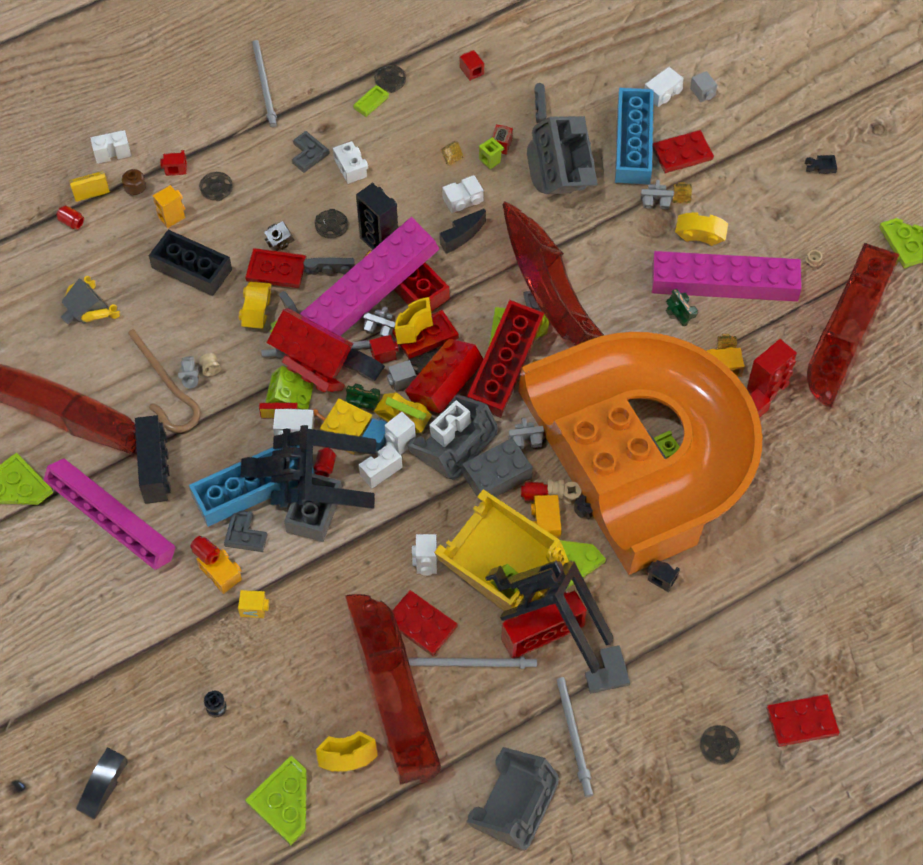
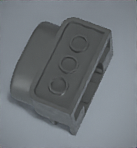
(561, 156)

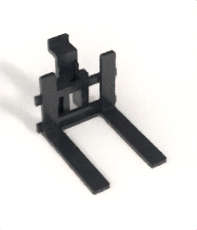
(278, 467)
(558, 578)

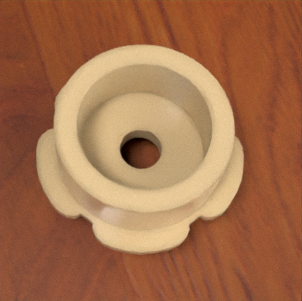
(814, 254)

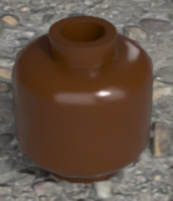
(133, 182)

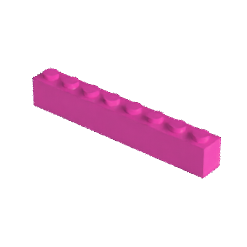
(109, 513)

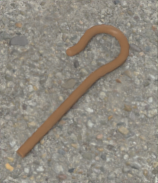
(173, 388)

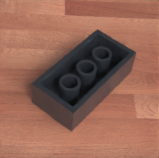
(375, 215)
(190, 262)
(152, 459)

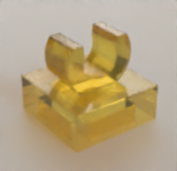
(452, 153)
(682, 193)
(726, 341)

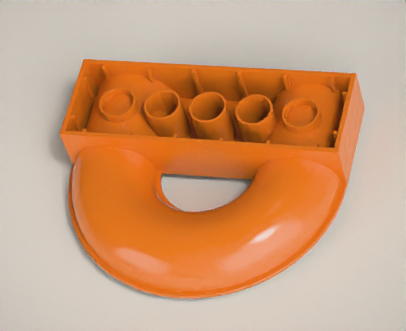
(638, 497)

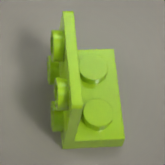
(289, 388)

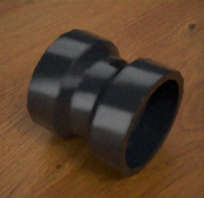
(215, 708)

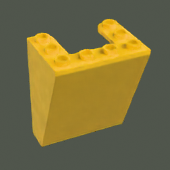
(496, 538)

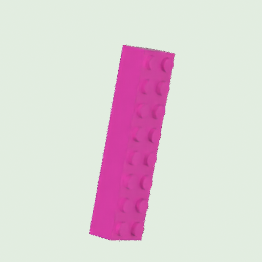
(726, 276)
(372, 278)

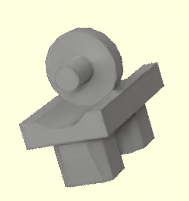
(656, 192)
(372, 321)
(189, 372)
(525, 432)

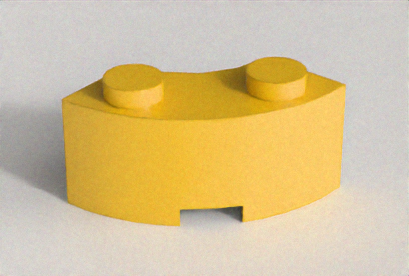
(701, 228)
(257, 298)
(413, 320)
(388, 413)
(347, 752)

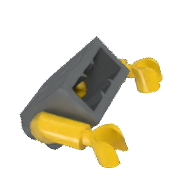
(85, 303)

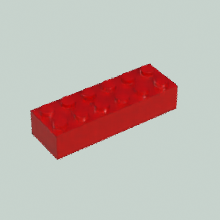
(506, 356)

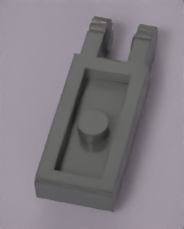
(540, 102)
(328, 265)

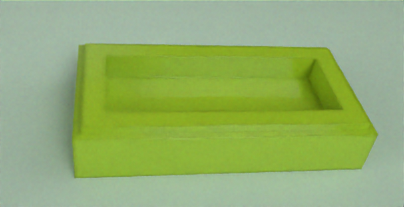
(371, 100)
(405, 408)

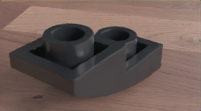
(363, 364)

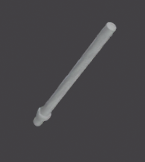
(271, 115)
(476, 662)

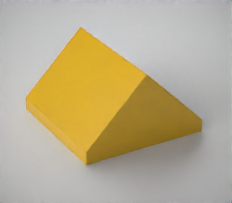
(89, 186)

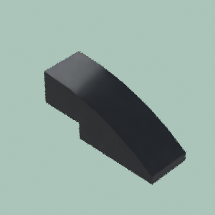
(462, 230)
(101, 783)

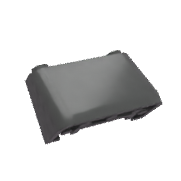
(463, 447)
(517, 798)

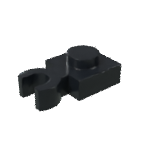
(823, 164)

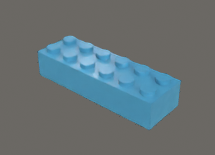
(634, 136)
(229, 493)

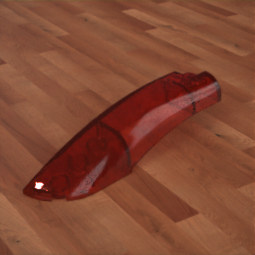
(547, 278)
(850, 323)
(67, 409)
(393, 690)

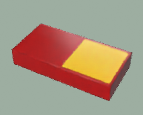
(267, 410)

